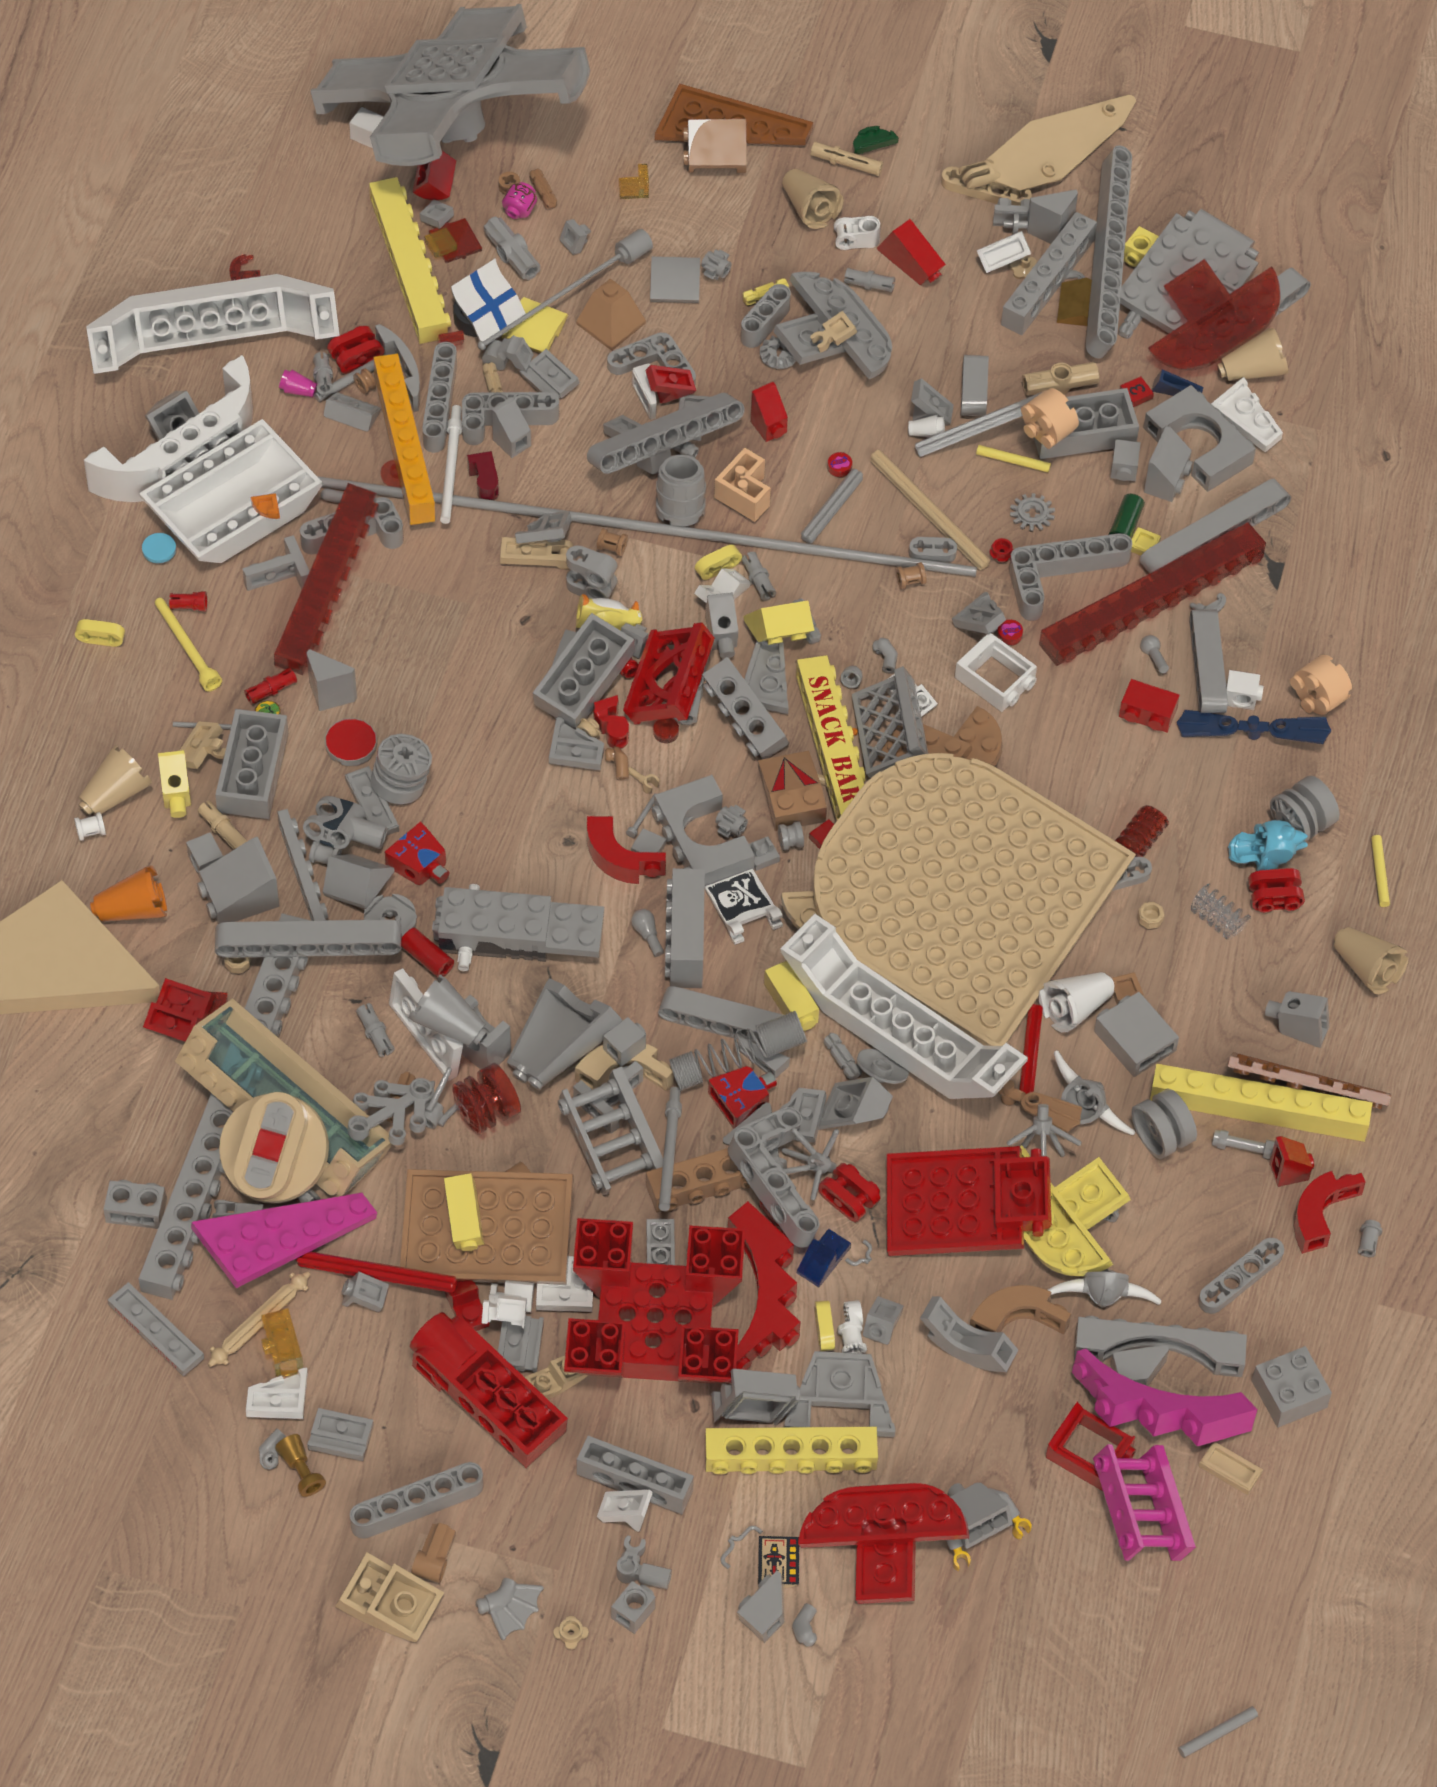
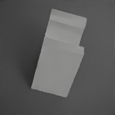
(494, 1045)

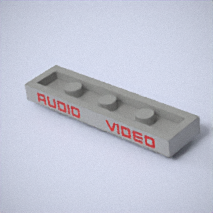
(156, 1329)

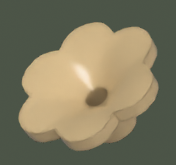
(1022, 266)

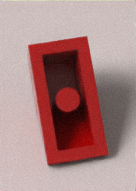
(768, 412)
(1290, 1162)

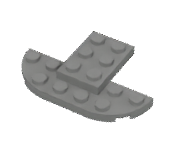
(868, 347)

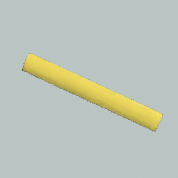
(1013, 458)
(1380, 871)

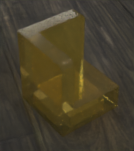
(635, 186)

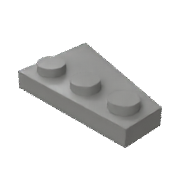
(767, 676)

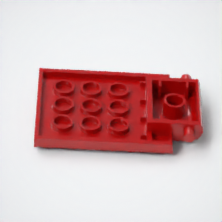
(966, 1200)

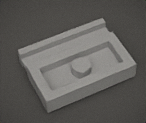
(549, 375)
(522, 1345)
(340, 1434)

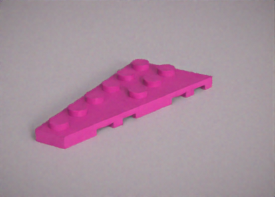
(268, 1238)

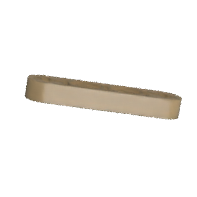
(984, 192)

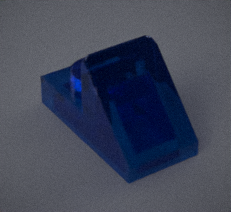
(823, 1257)

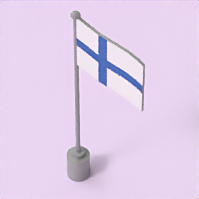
(494, 305)

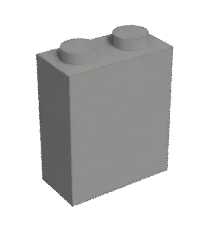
(1136, 1033)

